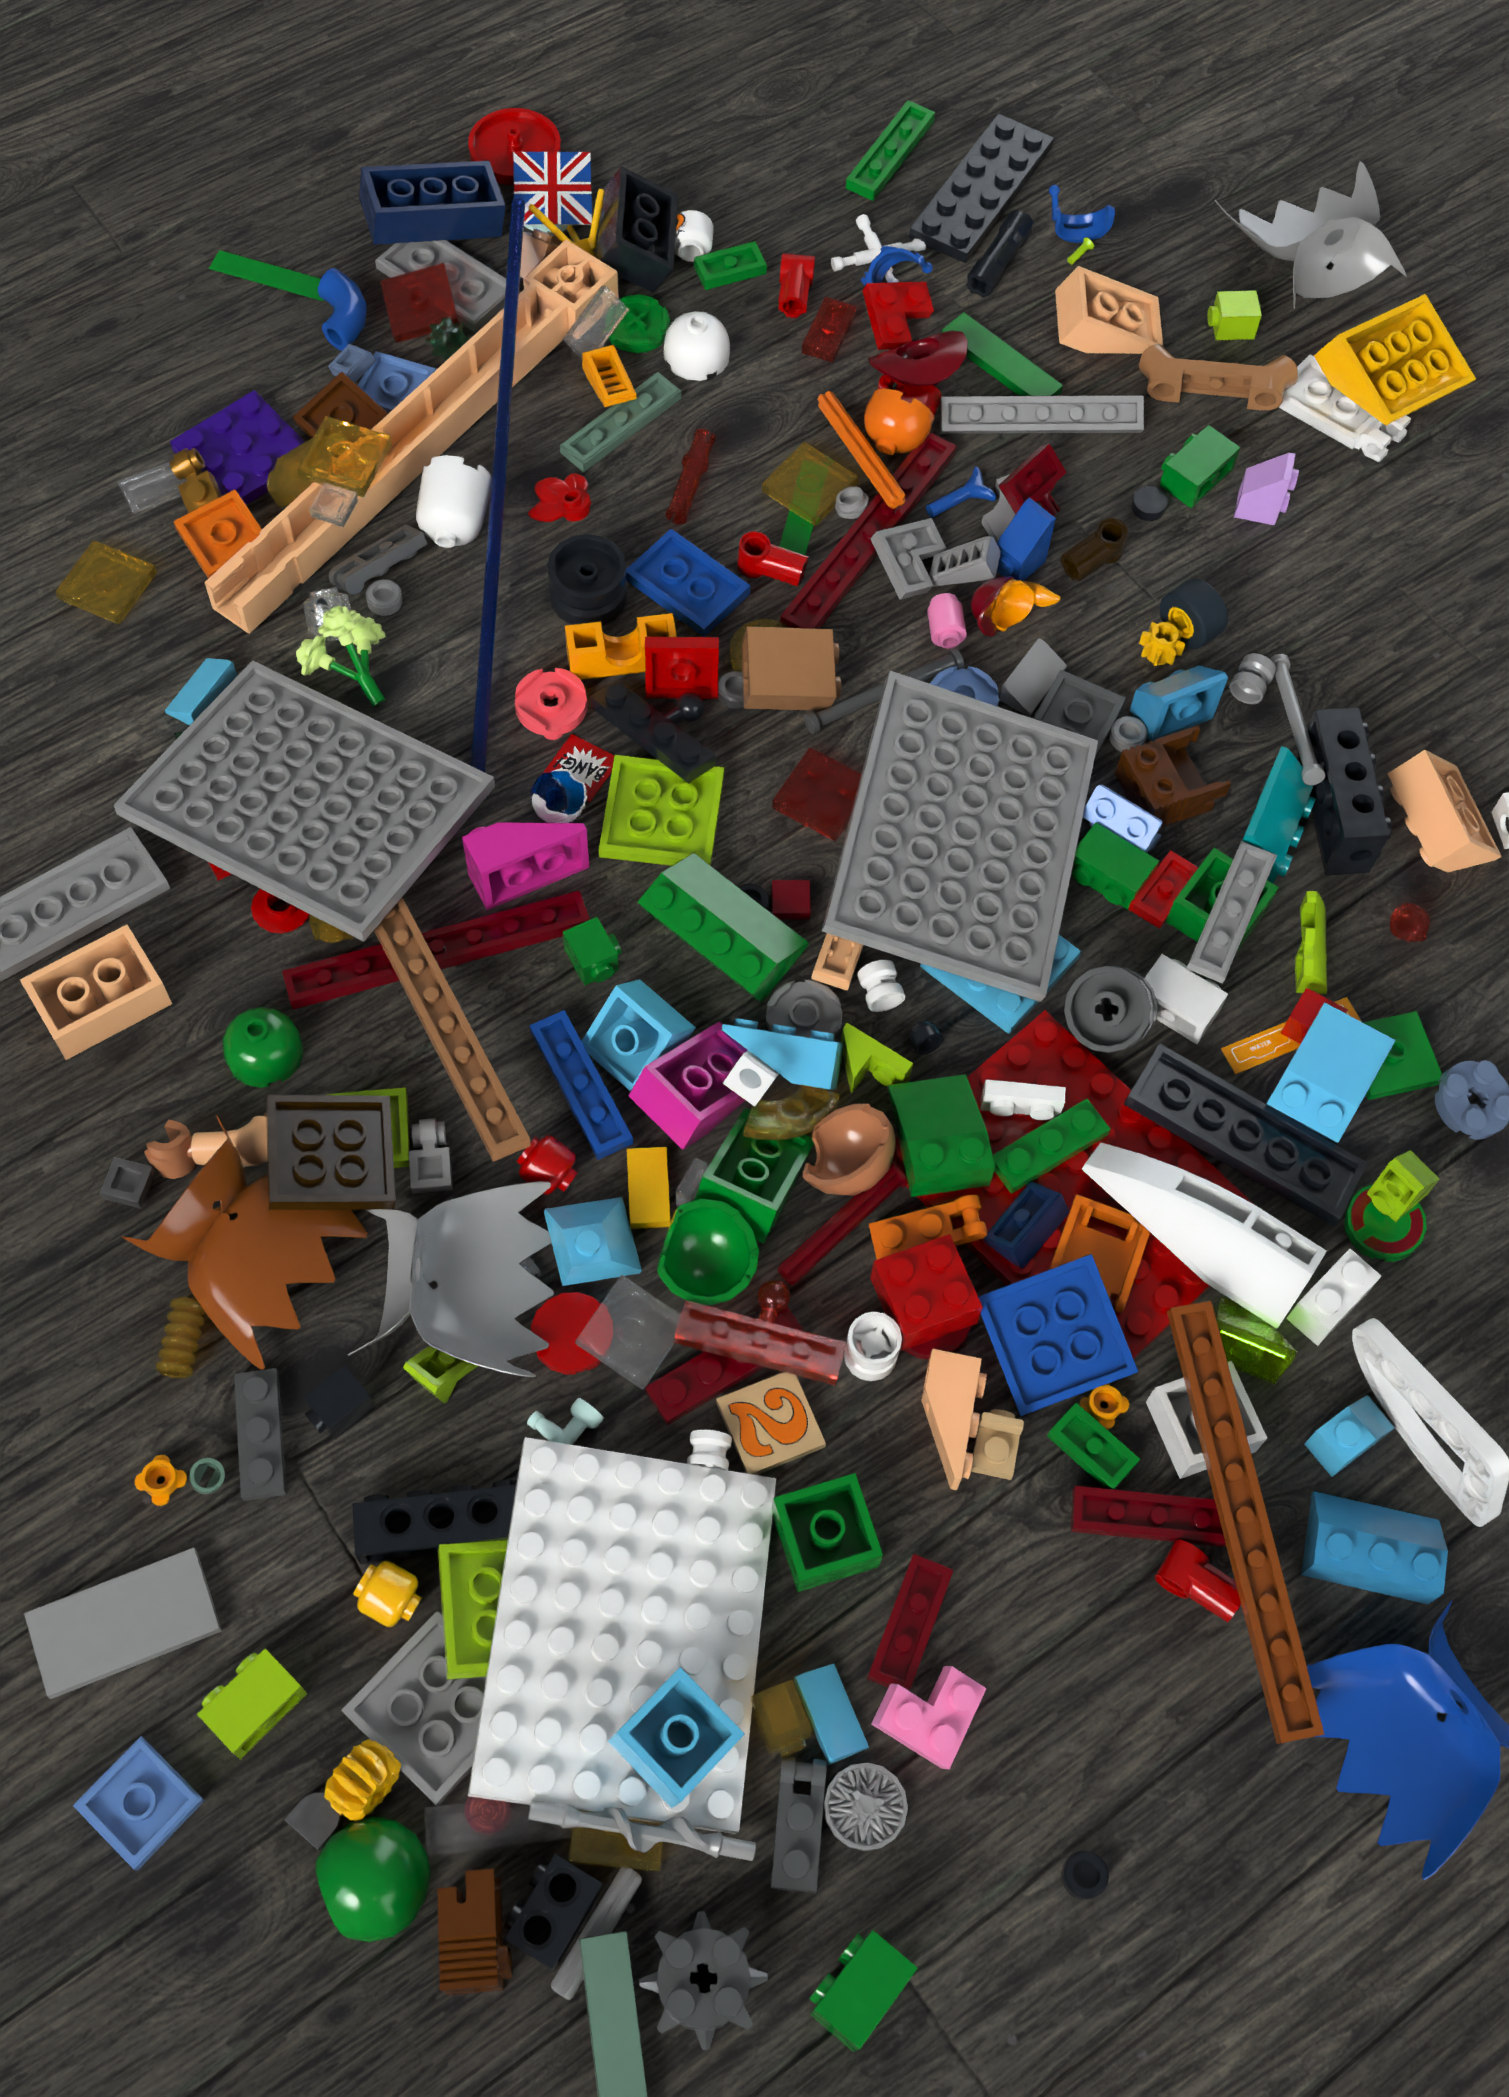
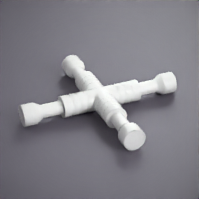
(874, 247)

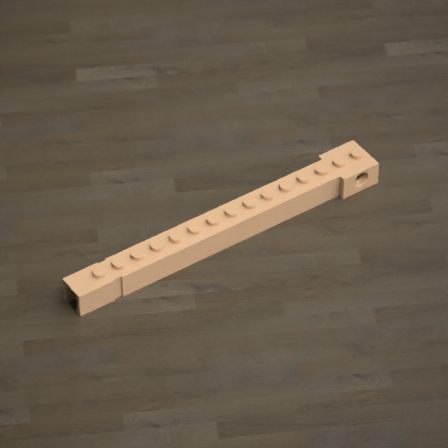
(420, 428)

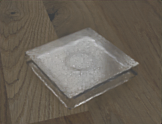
(630, 1332)

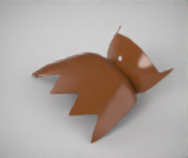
(244, 1263)

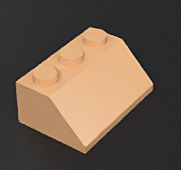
(1442, 813)

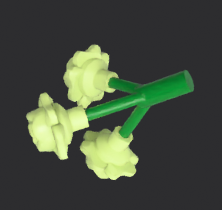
(350, 630)

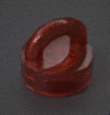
(1410, 923)

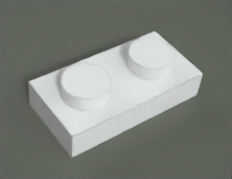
(1036, 1100)

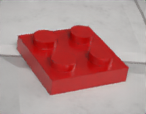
(681, 666)

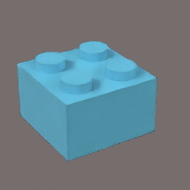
(676, 1738)

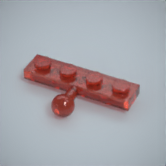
(761, 1339)

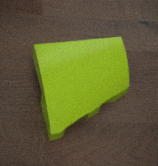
(1311, 955)

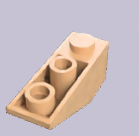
(949, 1401)

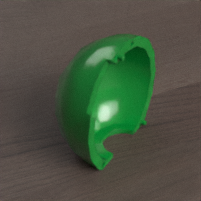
(708, 1252)
(373, 1878)

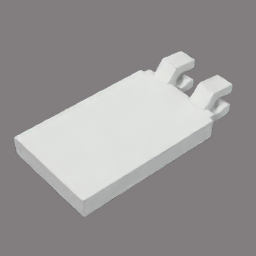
(1338, 416)

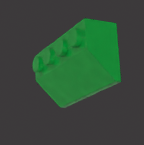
(723, 925)

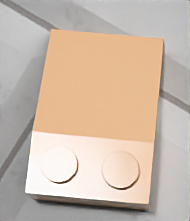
(1106, 315)

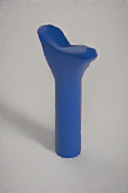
(972, 489)

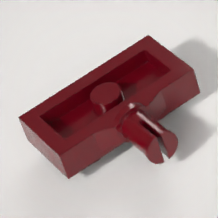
(1034, 480)

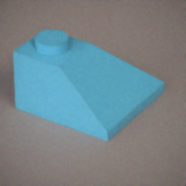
(592, 1241)

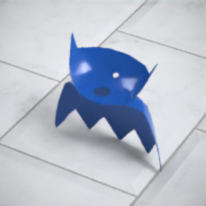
(1431, 1769)

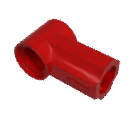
(795, 280)
(761, 558)
(1190, 1575)

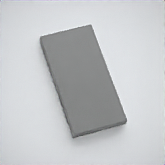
(474, 286)
(122, 1623)

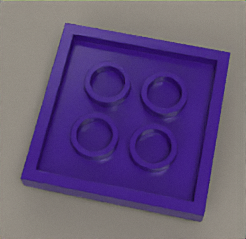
(241, 445)

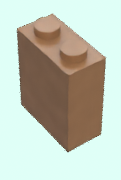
(789, 668)

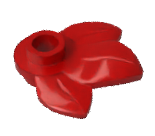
(561, 499)

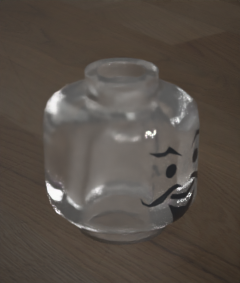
(319, 603)

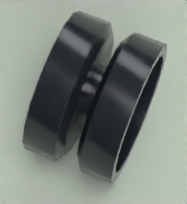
(587, 580)

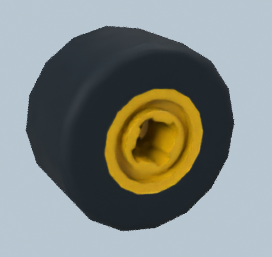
(1196, 611)

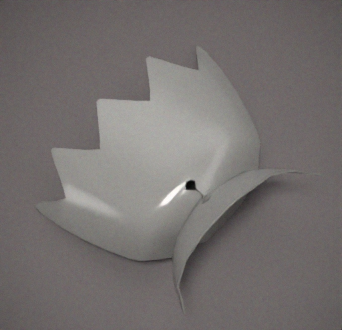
(1336, 232)
(474, 1257)

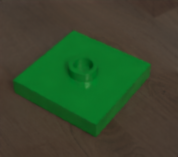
(1410, 1060)

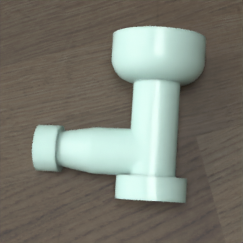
(583, 1416)

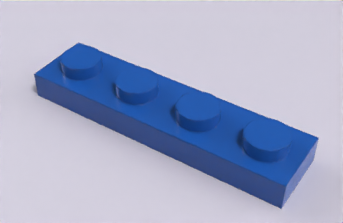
(581, 1085)

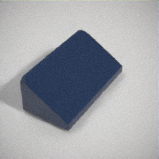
(1027, 1224)

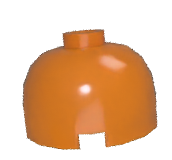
(896, 423)

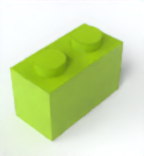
(251, 1702)

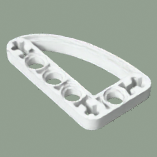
(1404, 1383)

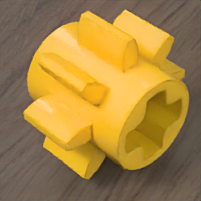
(1162, 643)

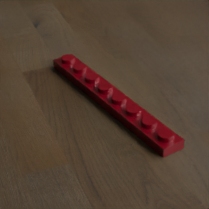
(855, 549)
(449, 946)

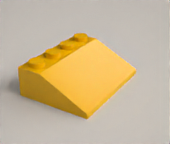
(1396, 361)

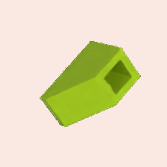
(1402, 1185)

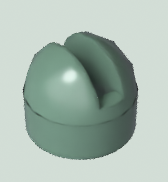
(198, 1471)

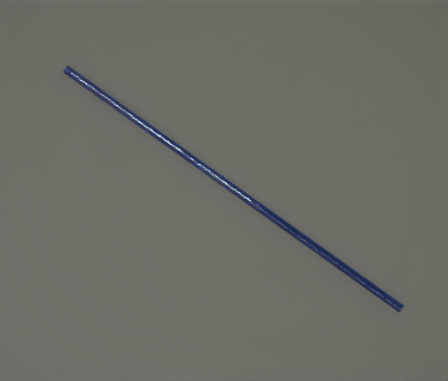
(497, 497)

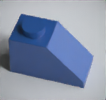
(1025, 541)

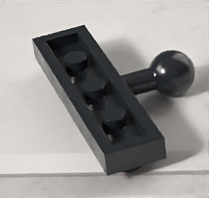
(656, 731)

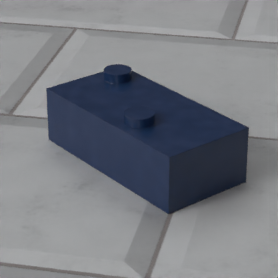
(431, 202)

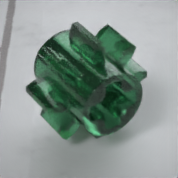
(439, 340)

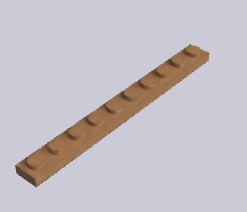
(451, 1034)

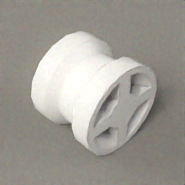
(709, 1449)

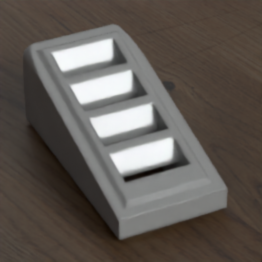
(980, 558)

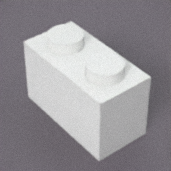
(1184, 999)
(1333, 1297)

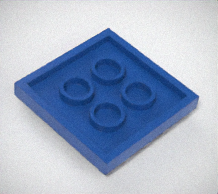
(1056, 1335)

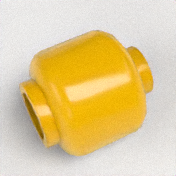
(387, 1593)

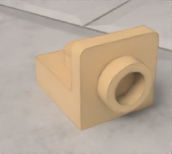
(997, 1444)

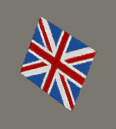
(555, 185)

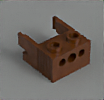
(1165, 780)
(472, 1936)

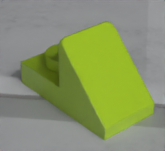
(866, 1054)
(437, 1371)

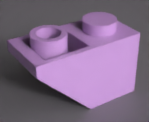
(1265, 489)

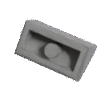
(1032, 678)

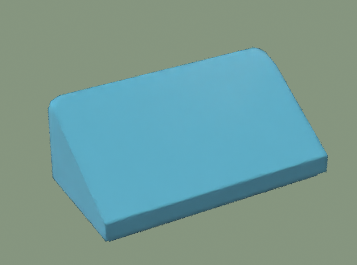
(202, 689)
(830, 1713)

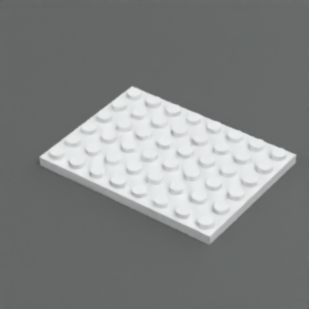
(603, 1594)

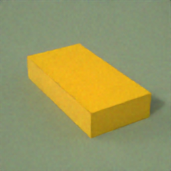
(648, 1187)

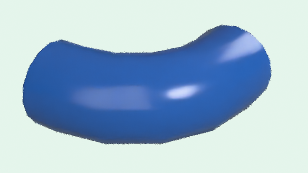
(348, 305)

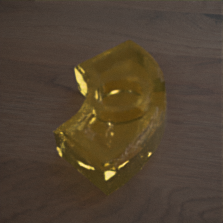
(790, 1116)

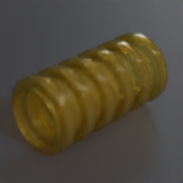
(181, 1338)

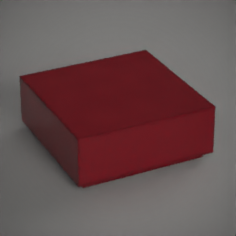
(791, 899)

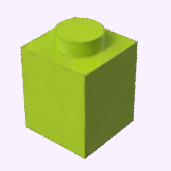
(1235, 315)

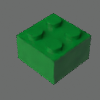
(1198, 897)
(826, 1532)
(863, 1989)

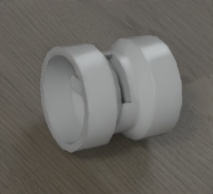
(1251, 680)

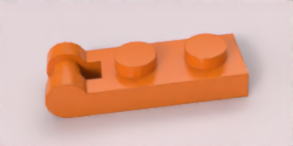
(928, 1224)

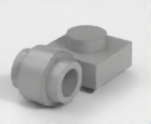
(432, 1165)

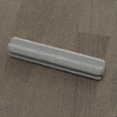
(601, 1922)

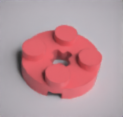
(554, 720)

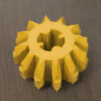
(362, 1780)

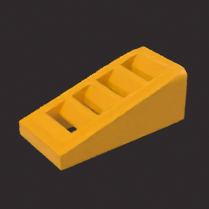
(604, 359)

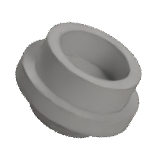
(851, 502)

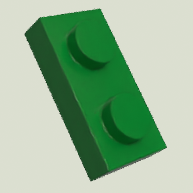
(730, 265)
(1093, 1447)

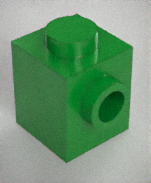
(592, 951)

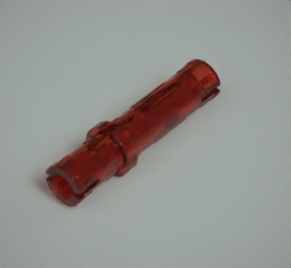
(694, 465)

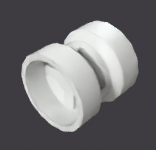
(881, 986)

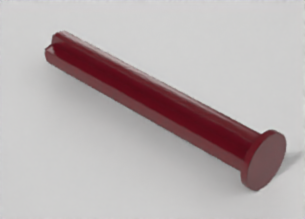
(840, 1226)

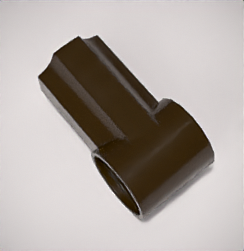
(1096, 549)

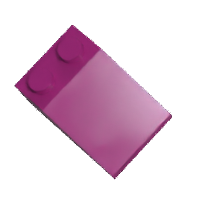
(523, 857)
(686, 1086)

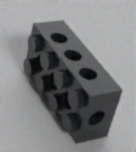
(1348, 800)

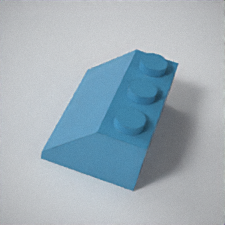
(1375, 1549)

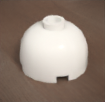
(696, 346)

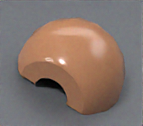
(852, 1150)

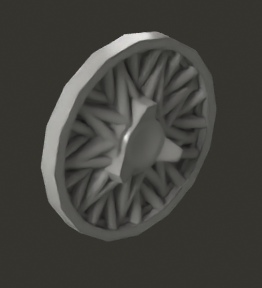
(865, 1806)

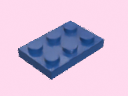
(687, 582)

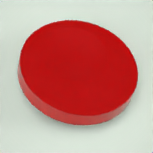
(511, 131)

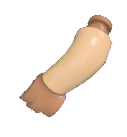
(185, 1151)

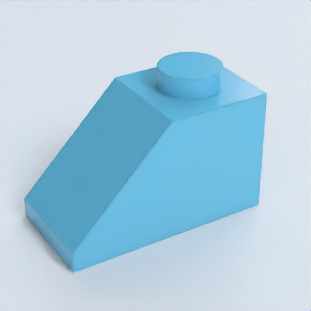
(1349, 1435)

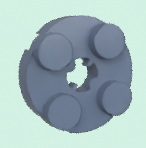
(1491, 1089)

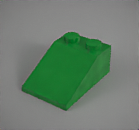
(941, 1135)
(755, 1175)

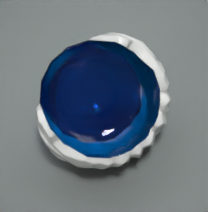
(558, 796)

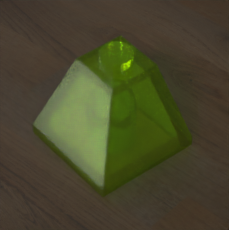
(1252, 1342)

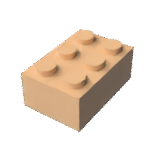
(96, 991)

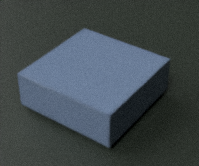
(352, 362)

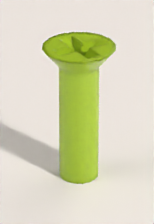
(1087, 245)

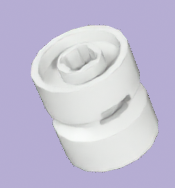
(872, 1346)

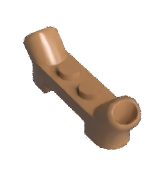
(1259, 384)

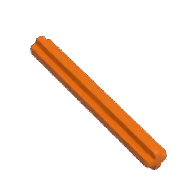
(861, 450)

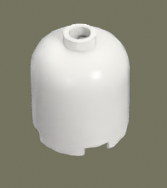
(452, 501)

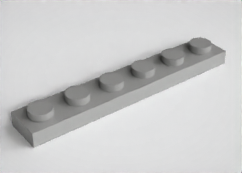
(1041, 414)

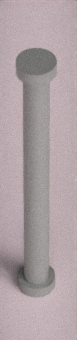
(1312, 771)

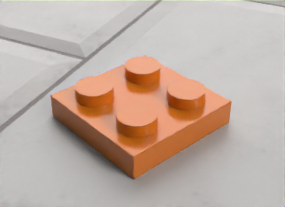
(218, 531)

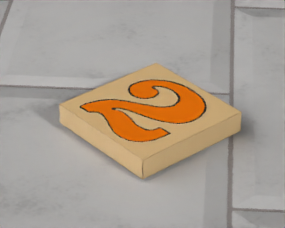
(770, 1423)

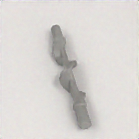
(642, 1835)

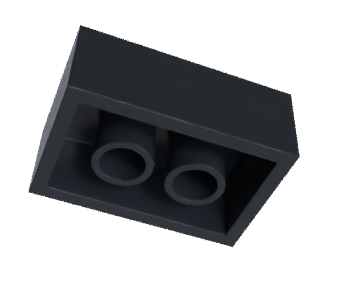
(637, 229)

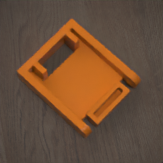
(1114, 1258)

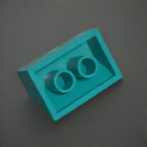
(1279, 811)

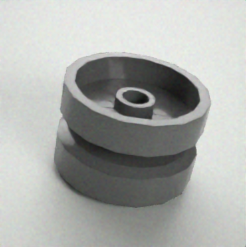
(1087, 1011)

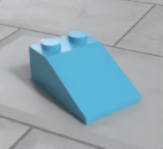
(1331, 1072)

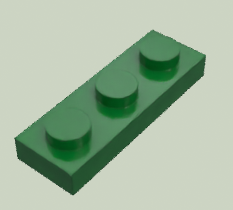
(1049, 1145)

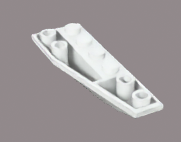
(1211, 1230)

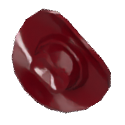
(923, 360)

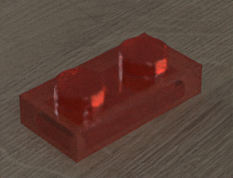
(829, 329)

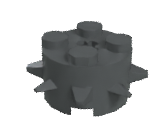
(682, 1999)

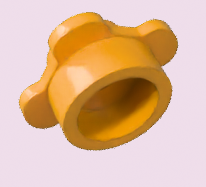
(1115, 1401)
(158, 1468)

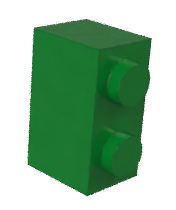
(1198, 466)
(1112, 865)

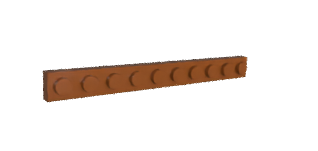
(1245, 1524)

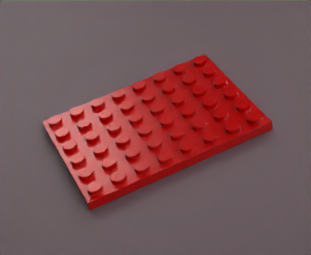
(1053, 1057)

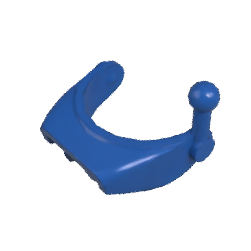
(1097, 223)
(887, 258)

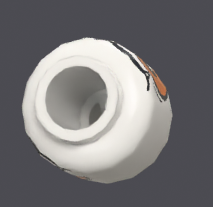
(693, 235)

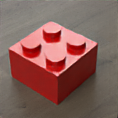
(926, 1291)

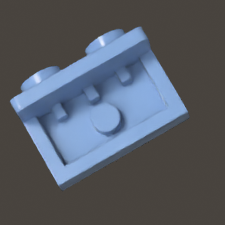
(1123, 818)

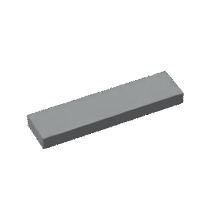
(1231, 912)

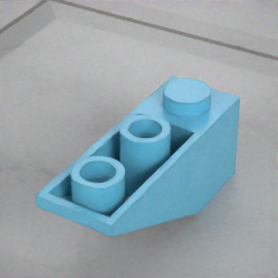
(799, 1059)

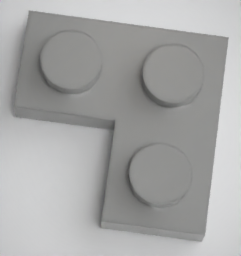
(902, 554)

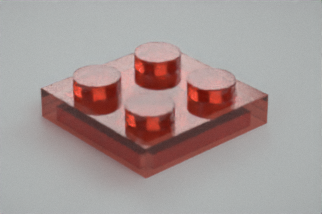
(819, 794)

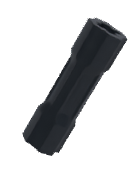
(989, 268)

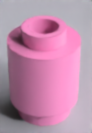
(946, 621)

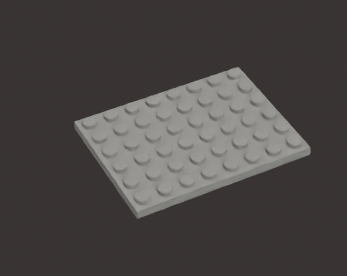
(306, 799)
(962, 837)

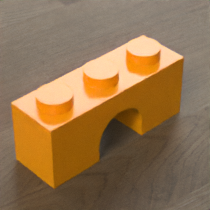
(599, 655)

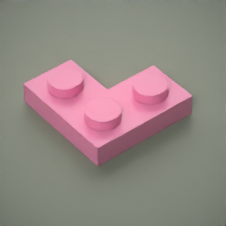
(933, 1726)

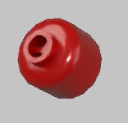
(548, 1162)

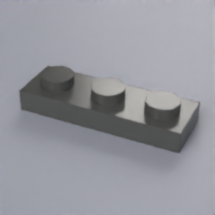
(260, 1434)

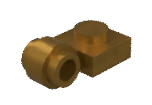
(200, 487)

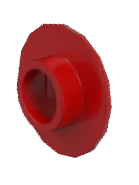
(276, 921)

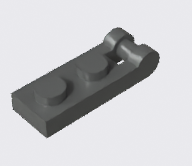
(377, 559)
(798, 1827)

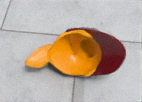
(1006, 602)

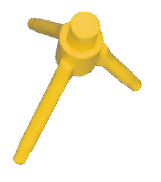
(587, 244)

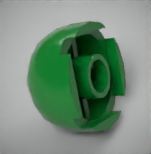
(262, 1047)

